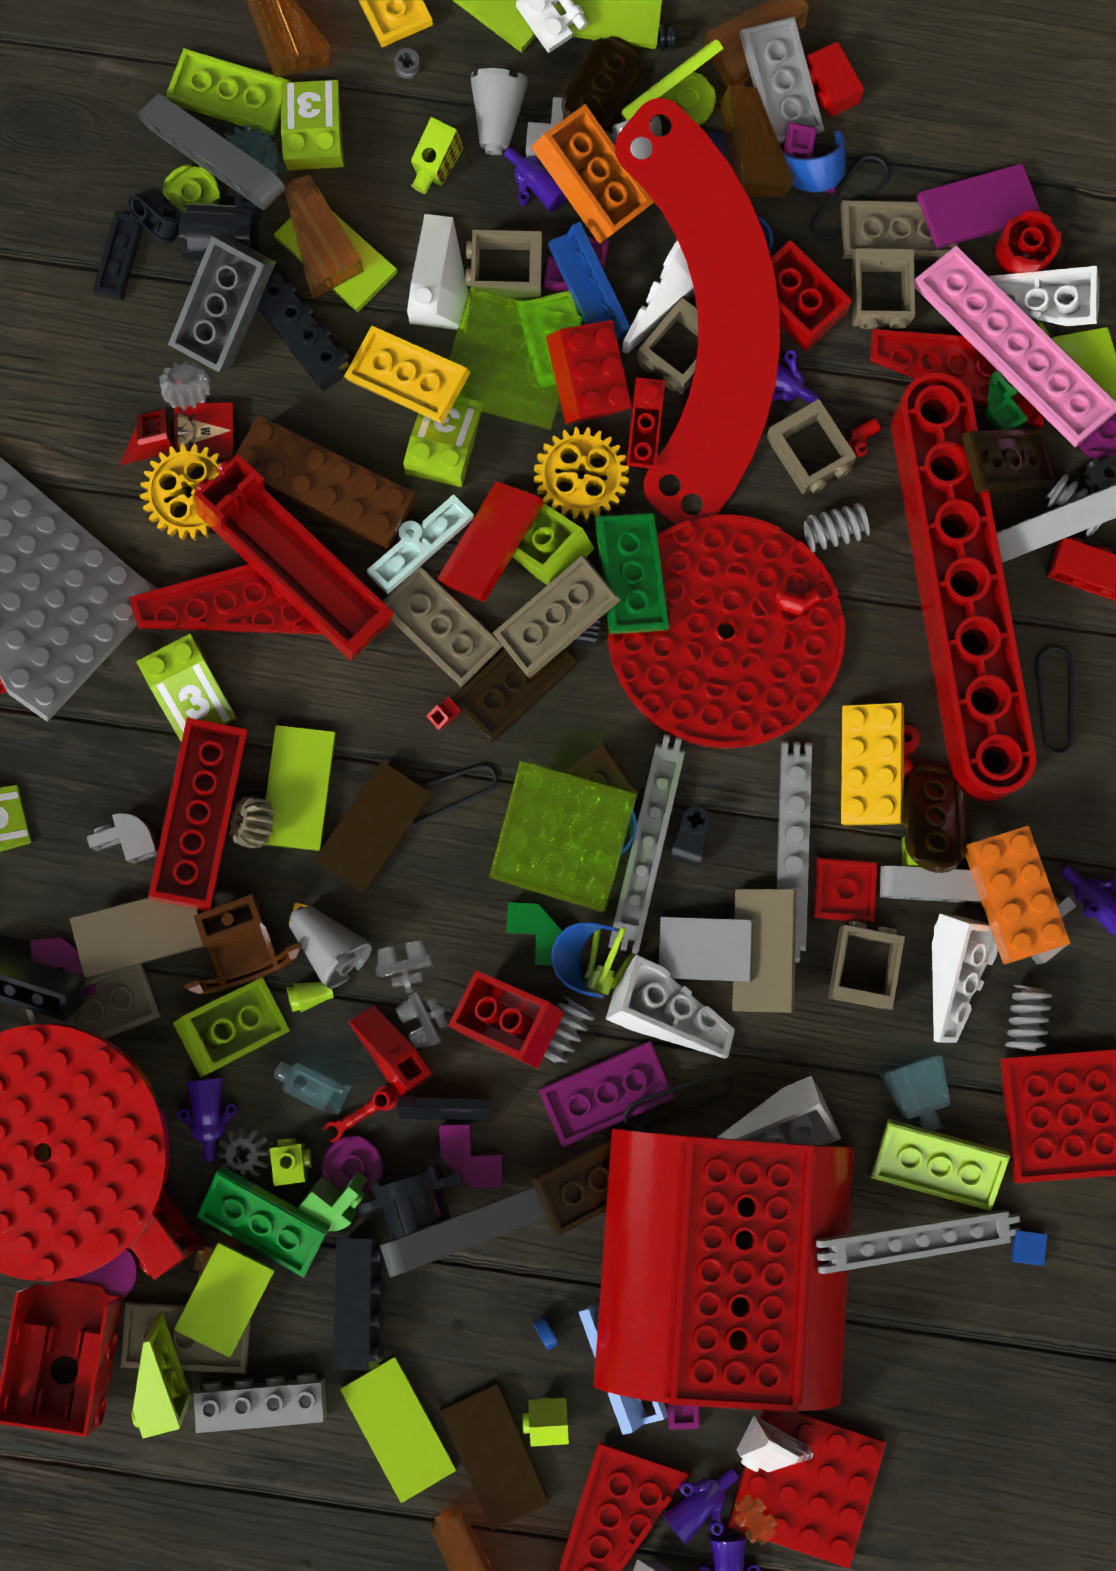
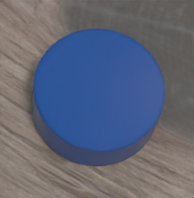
(545, 1333)

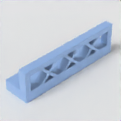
(627, 1410)

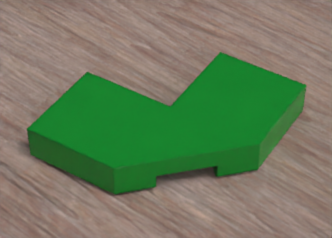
(1000, 407)
(533, 920)

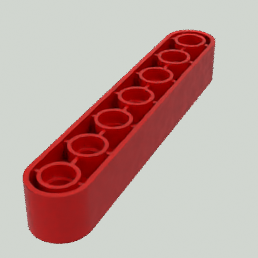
(950, 615)

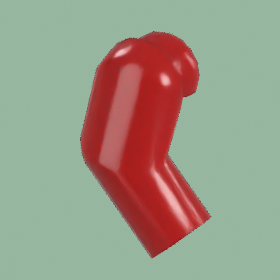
(859, 436)
(796, 604)

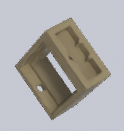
(506, 241)
(883, 261)
(652, 363)
(798, 421)
(883, 935)

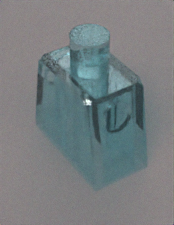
(920, 1090)
(320, 1091)

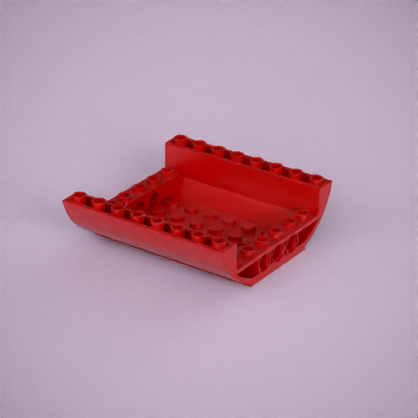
(678, 1269)

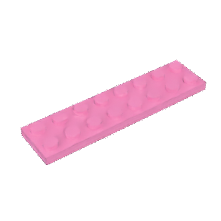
(1016, 346)

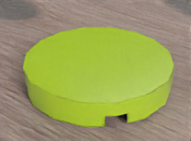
(694, 96)
(190, 186)

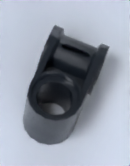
(155, 213)
(690, 841)

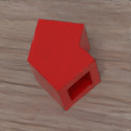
(444, 713)

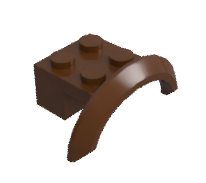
(238, 945)

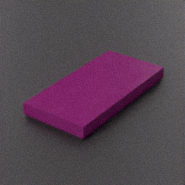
(976, 205)
(603, 1092)

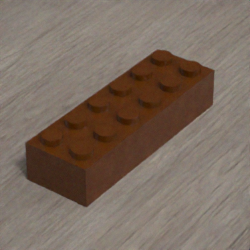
(327, 484)

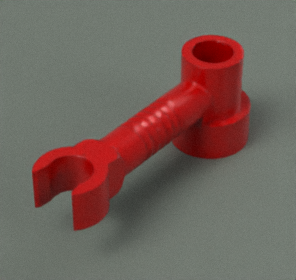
(365, 1110)

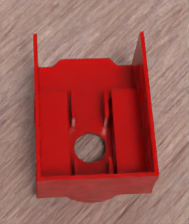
(53, 1323)

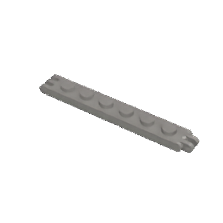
(795, 831)
(648, 843)
(916, 1240)

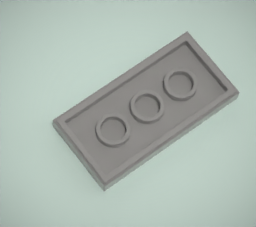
(781, 75)

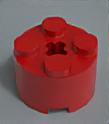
(1027, 243)

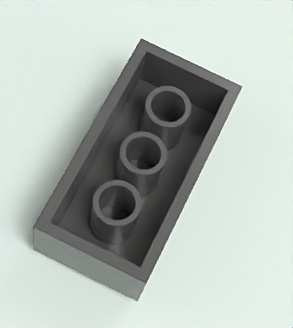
(221, 303)

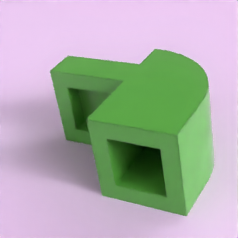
(334, 1206)

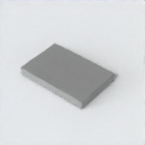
(706, 948)

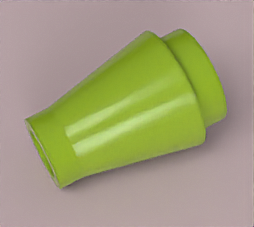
(307, 995)

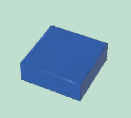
(1029, 1247)

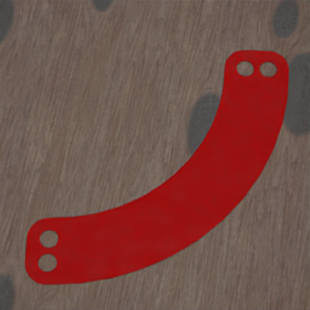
(733, 303)

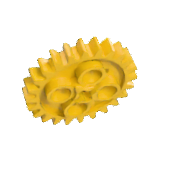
(585, 449)
(178, 466)

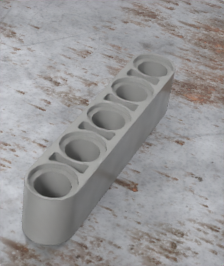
(1057, 523)
(924, 885)

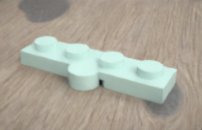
(419, 543)

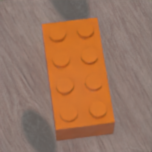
(589, 174)
(1016, 895)

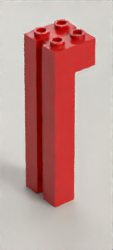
(290, 557)

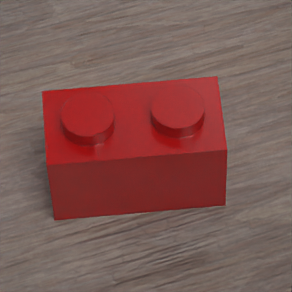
(834, 80)

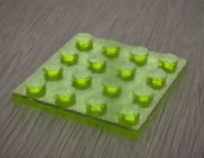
(509, 357)
(562, 836)

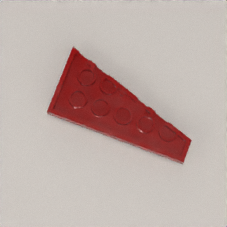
(924, 353)
(220, 602)
(617, 1508)

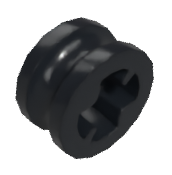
(667, 37)

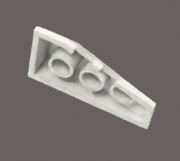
(438, 276)
(663, 296)
(1055, 296)
(958, 960)
(659, 1007)
(789, 1116)
(770, 1447)

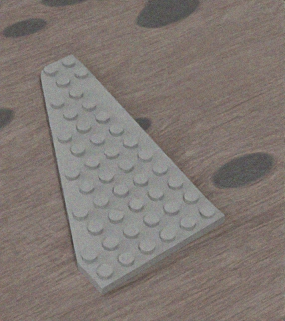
(58, 598)

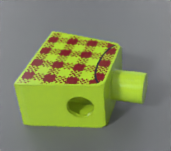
(435, 155)

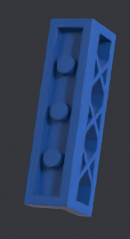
(587, 280)

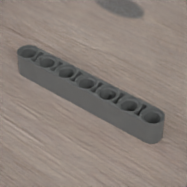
(211, 151)
(461, 1231)

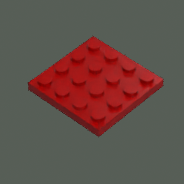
(1061, 1115)
(820, 1499)

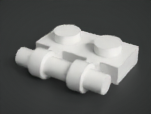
(547, 23)

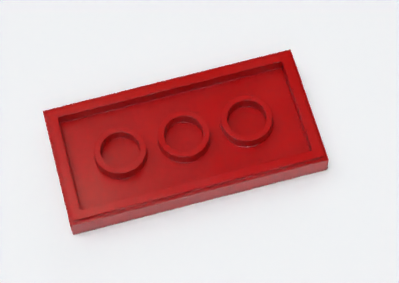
(490, 541)

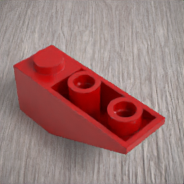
(645, 423)
(390, 1051)

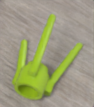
(602, 978)

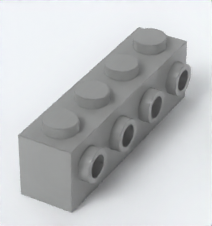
(260, 1404)

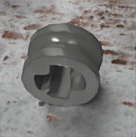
(407, 54)

